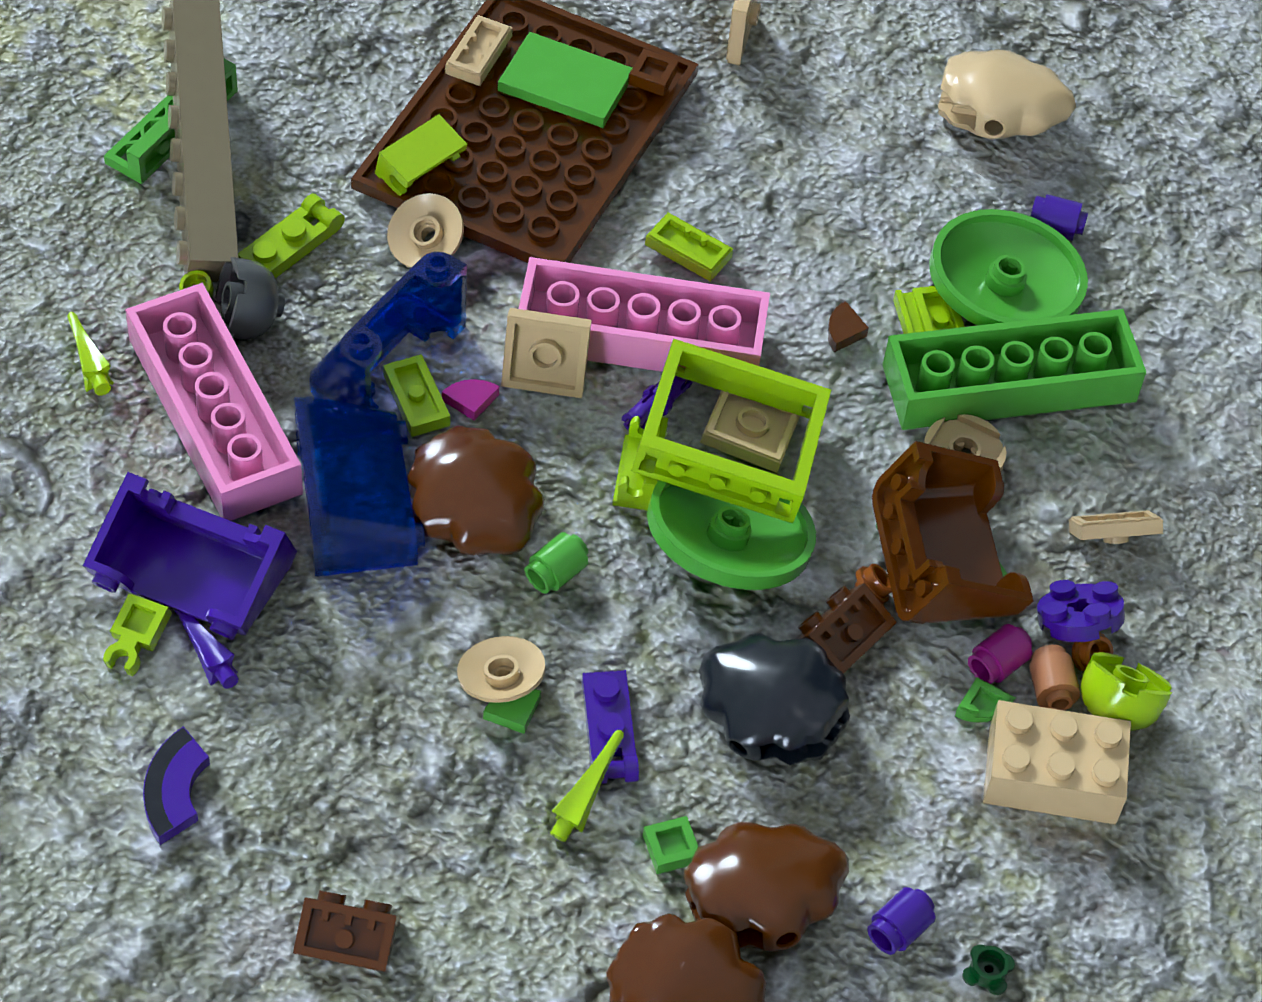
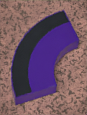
(170, 785)

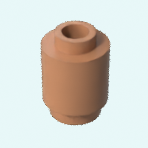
(1054, 678)

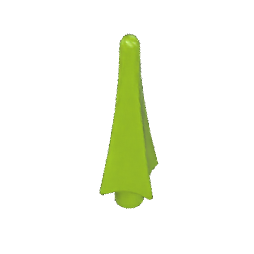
(93, 363)
(577, 803)

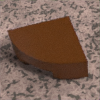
(845, 327)

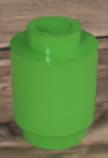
(557, 562)

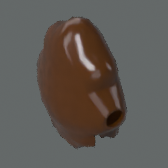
(475, 491)
(766, 882)
(683, 964)

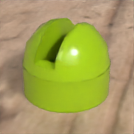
(196, 277)

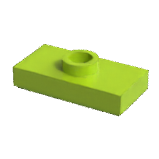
(689, 246)

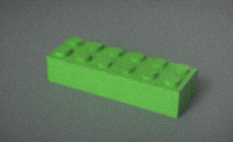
(1013, 368)

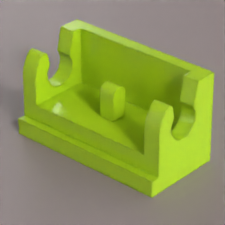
(418, 154)
(631, 488)

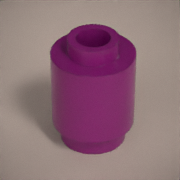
(1000, 654)

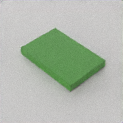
(565, 79)

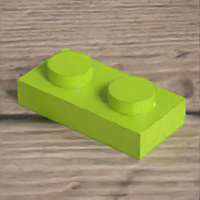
(416, 395)

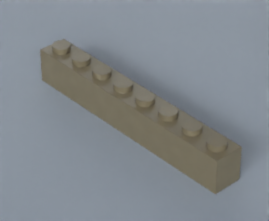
(201, 136)

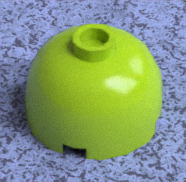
(1124, 692)

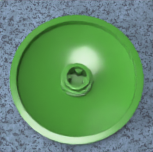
(1006, 268)
(729, 541)

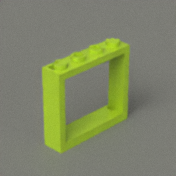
(717, 475)

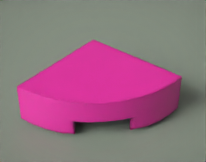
(470, 396)

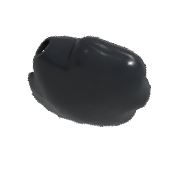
(774, 698)

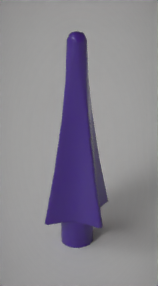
(212, 654)

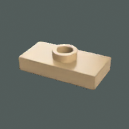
(478, 50)
(1115, 527)

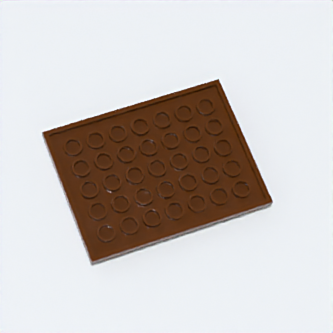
(529, 173)

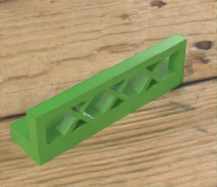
(150, 139)

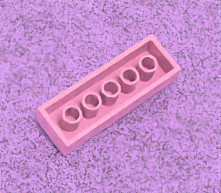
(642, 313)
(214, 402)

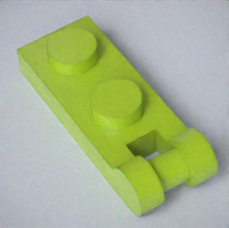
(294, 236)

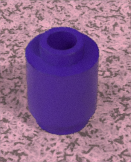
(1060, 214)
(901, 920)

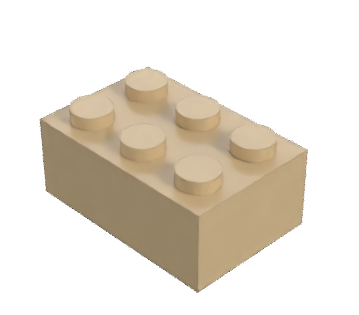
(1057, 762)

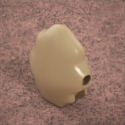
(1002, 95)

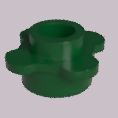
(991, 957)

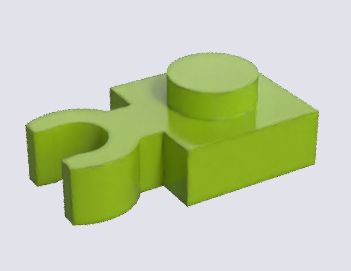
(136, 627)

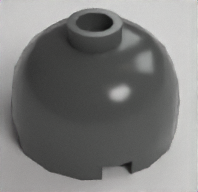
(248, 298)

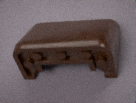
(940, 538)

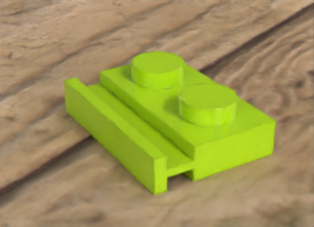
(924, 311)

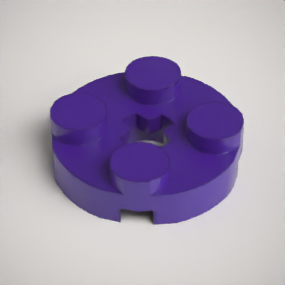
(1080, 610)

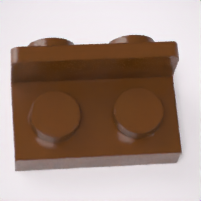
(848, 625)
(346, 932)

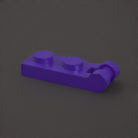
(606, 711)

